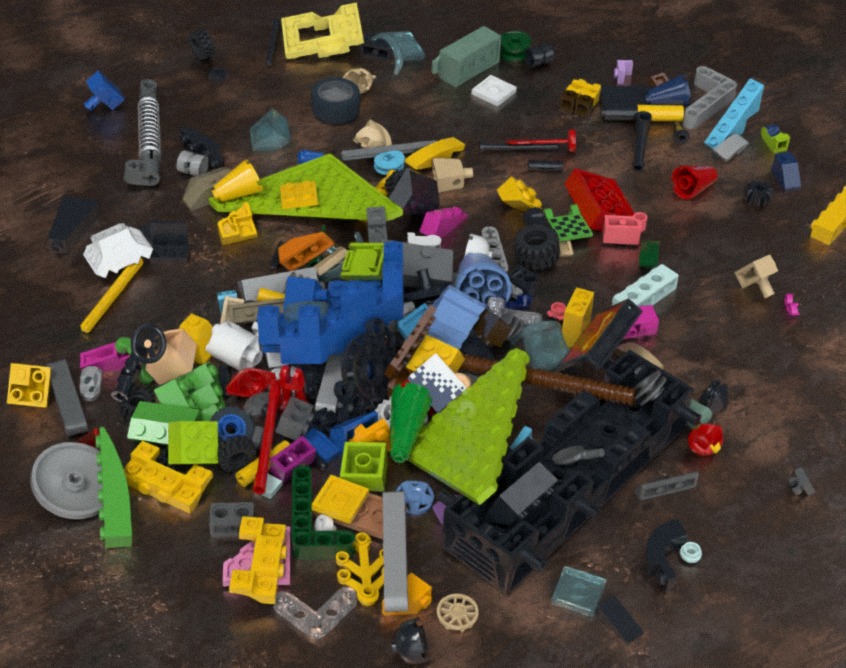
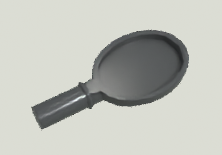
(255, 403)
(574, 454)

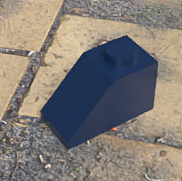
(786, 171)

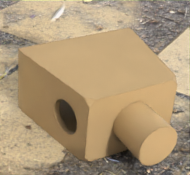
(449, 173)

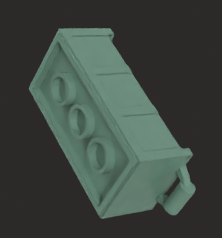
(468, 56)

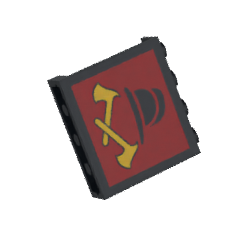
(600, 337)

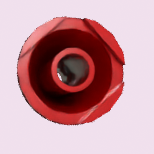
(692, 180)

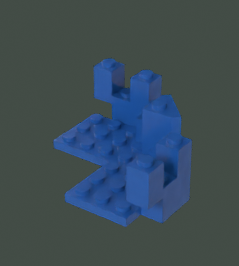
(350, 307)

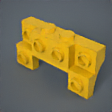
(163, 482)
(266, 565)

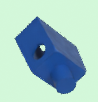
(304, 289)

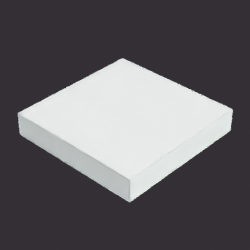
(494, 90)

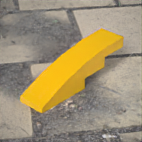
(441, 149)

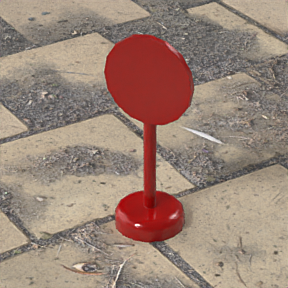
(571, 140)

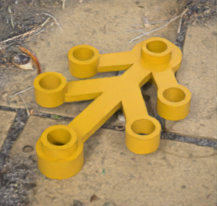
(363, 571)

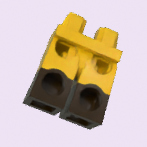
(580, 98)

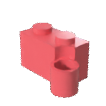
(623, 228)

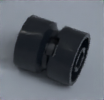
(538, 55)
(535, 216)

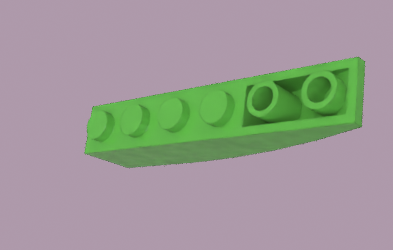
(114, 495)

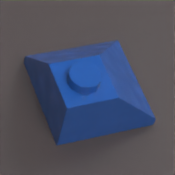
(343, 432)

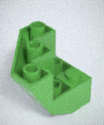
(194, 390)

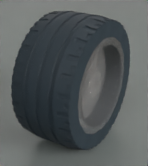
(335, 101)

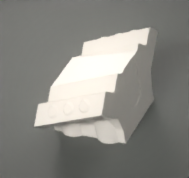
(116, 249)

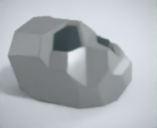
(91, 383)

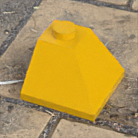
(201, 332)

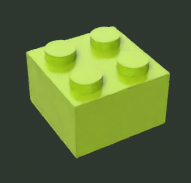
(193, 442)
(365, 464)

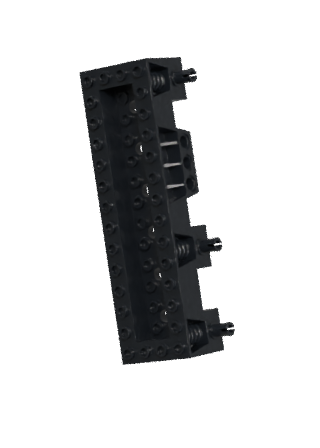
(639, 435)

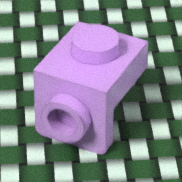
(623, 68)

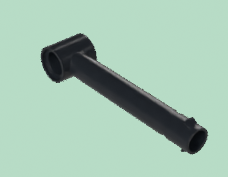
(642, 126)

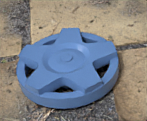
(416, 495)

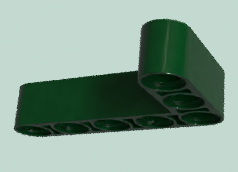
(309, 543)

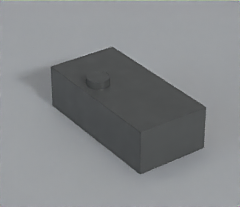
(420, 257)

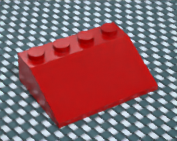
(597, 197)

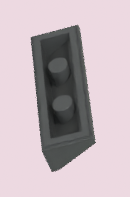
(666, 486)

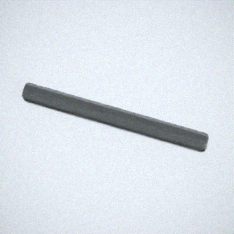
(374, 151)

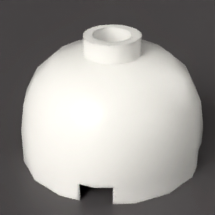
(478, 245)

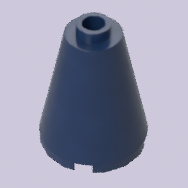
(671, 92)

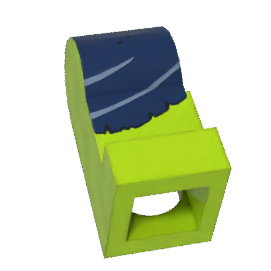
(774, 137)

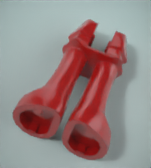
(289, 384)

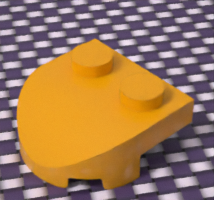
(378, 432)

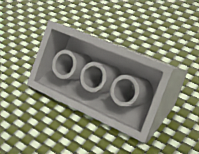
(250, 287)

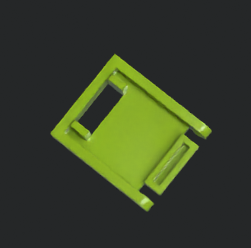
(363, 262)

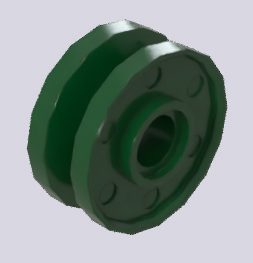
(514, 45)

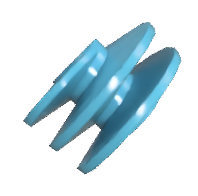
(389, 161)

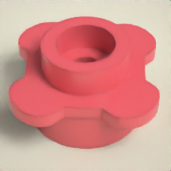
(557, 311)

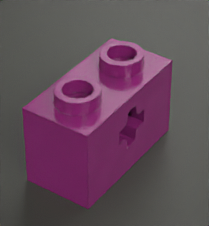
(295, 454)

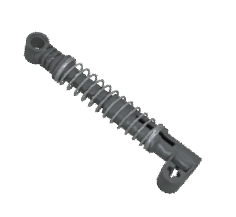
(146, 170)

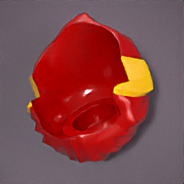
(705, 439)

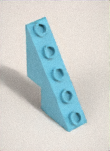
(735, 118)

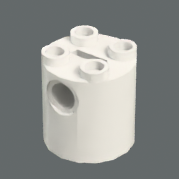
(235, 346)

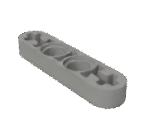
(495, 241)

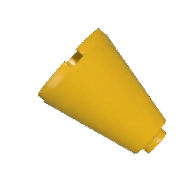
(237, 183)

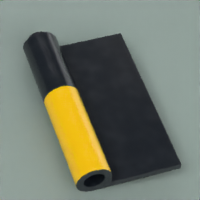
(625, 102)

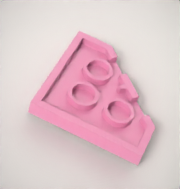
(244, 560)

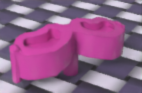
(790, 306)

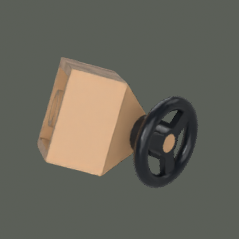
(169, 352)

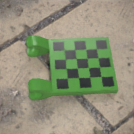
(569, 226)

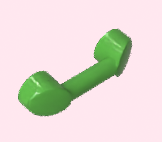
(123, 346)

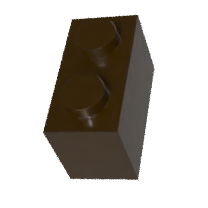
(491, 328)

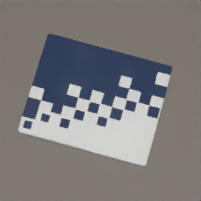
(439, 380)

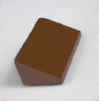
(398, 379)

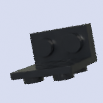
(169, 242)

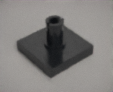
(426, 288)

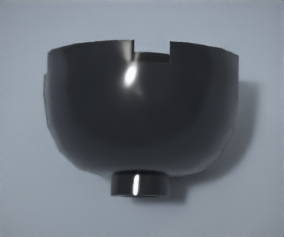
(411, 642)

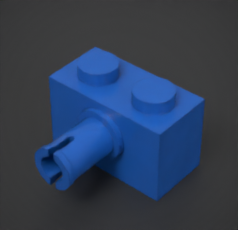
(104, 92)

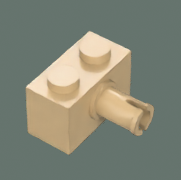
(758, 273)

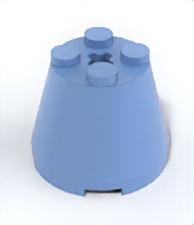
(482, 278)

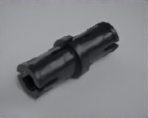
(545, 165)

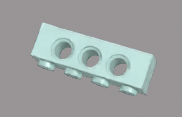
(650, 288)

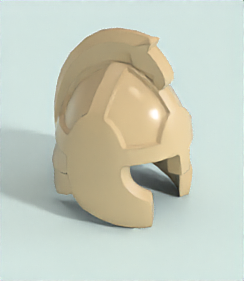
(361, 78)
(373, 136)

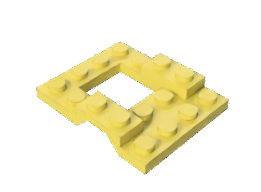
(344, 32)

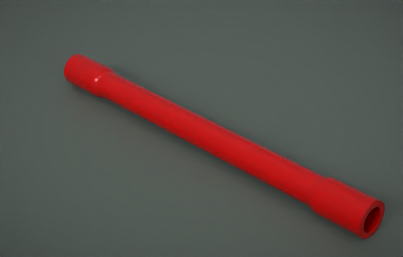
(261, 476)

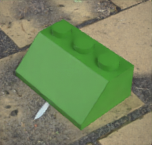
(151, 422)

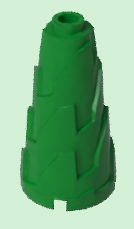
(408, 415)

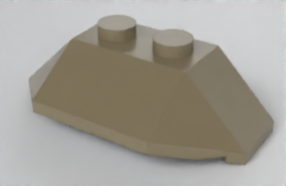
(201, 188)

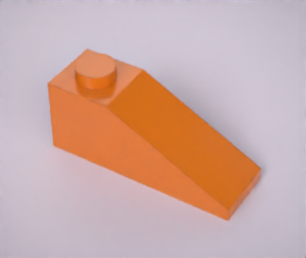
(303, 249)

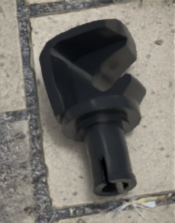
(313, 376)

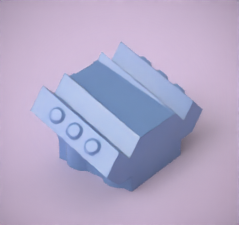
(454, 316)

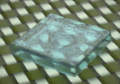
(578, 591)

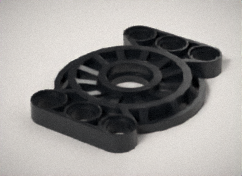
(354, 365)

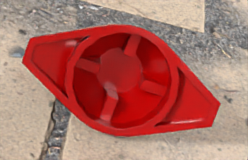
(249, 382)

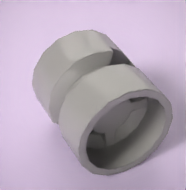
(191, 163)

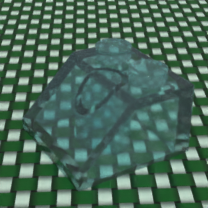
(270, 132)

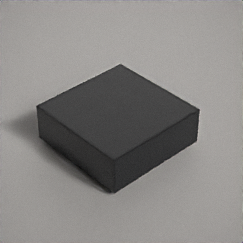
(218, 75)

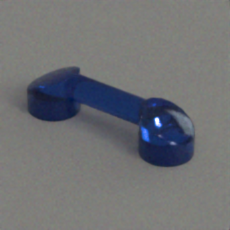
(523, 301)

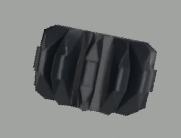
(757, 194)

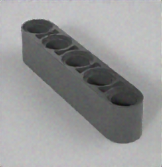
(67, 399)

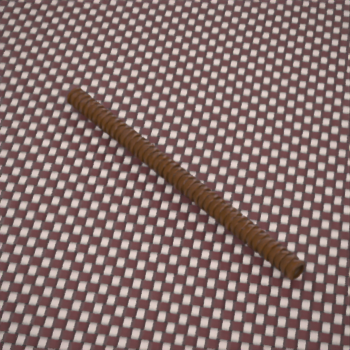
(555, 380)

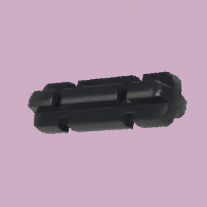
(275, 261)
(224, 377)

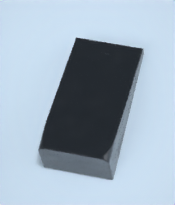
(618, 619)

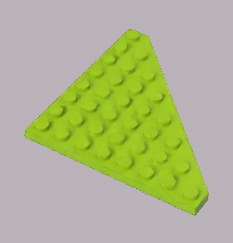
(338, 189)
(470, 435)

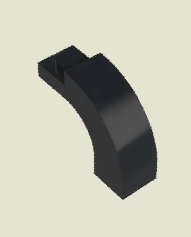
(663, 540)

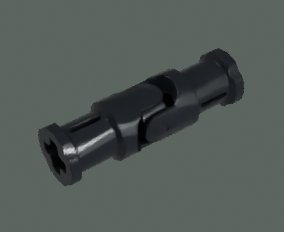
(128, 376)

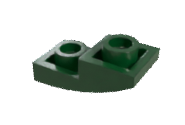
(649, 254)

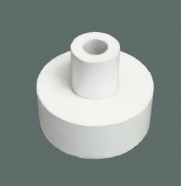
(324, 523)

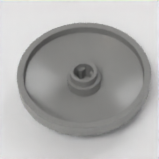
(67, 480)

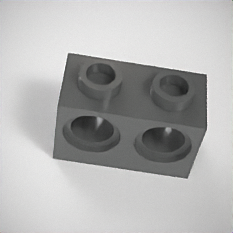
(295, 419)
(227, 517)

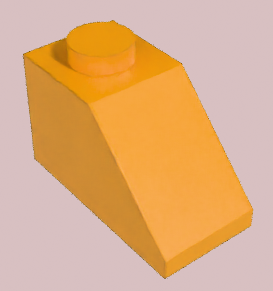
(418, 596)

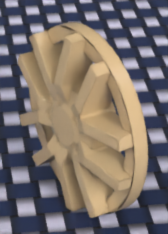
(457, 612)

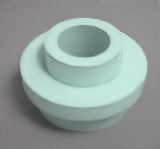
(694, 549)

